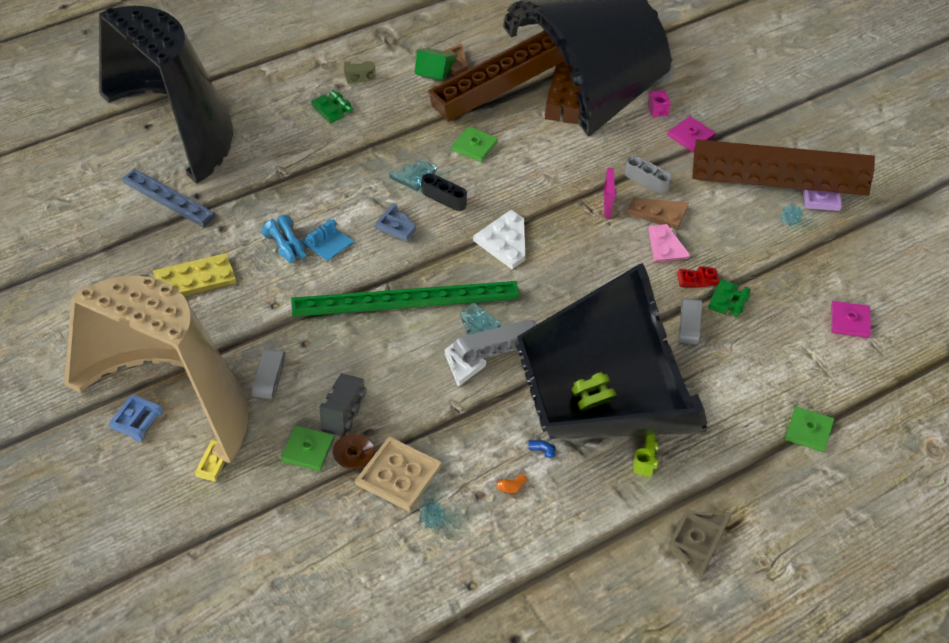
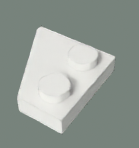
(462, 370)

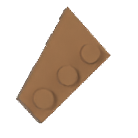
(659, 211)

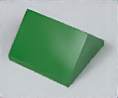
(433, 63)

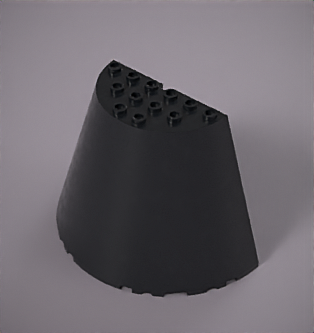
(610, 44)
(150, 51)
(621, 336)

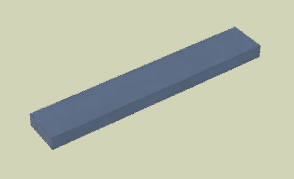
(168, 197)

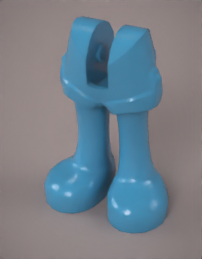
(286, 248)

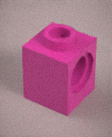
(658, 103)

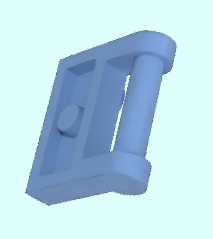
(131, 413)

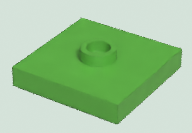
(474, 144)
(809, 429)
(307, 448)

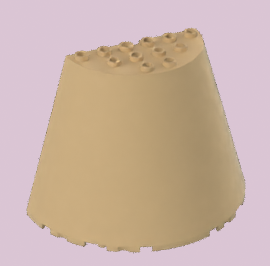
(151, 320)

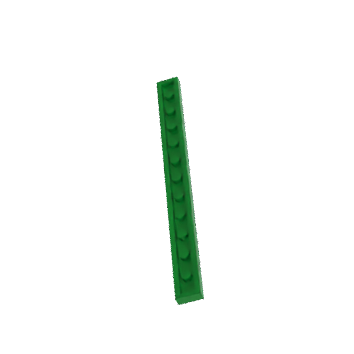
(404, 298)

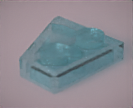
(412, 174)
(477, 320)

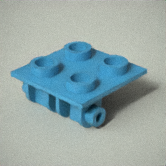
(327, 240)

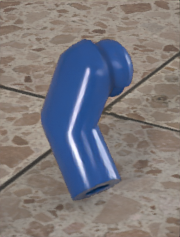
(542, 445)

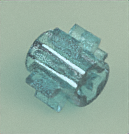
(791, 214)
(432, 515)

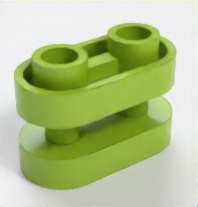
(598, 381)

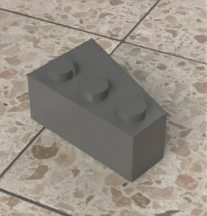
(342, 404)

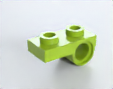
(647, 456)

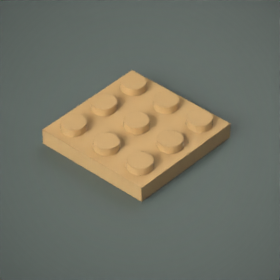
(398, 473)

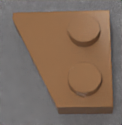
(460, 64)

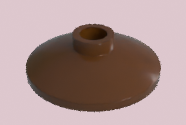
(353, 445)

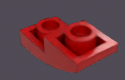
(695, 279)

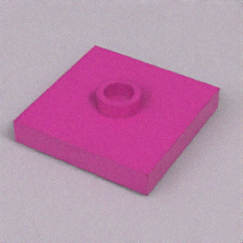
(689, 131)
(609, 193)
(850, 319)

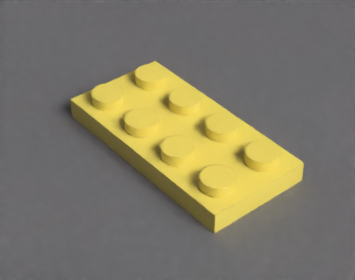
(198, 275)

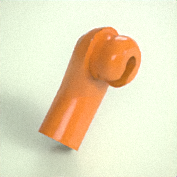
(512, 486)

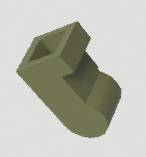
(359, 72)

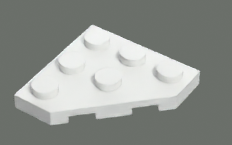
(504, 239)

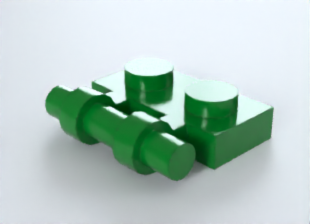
(328, 109)
(723, 298)

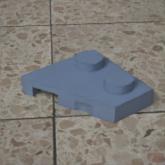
(396, 223)

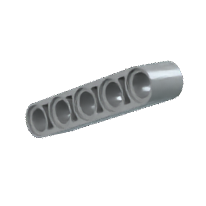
(491, 341)

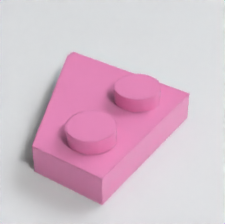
(665, 244)

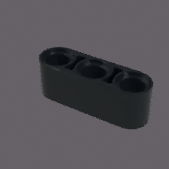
(444, 192)

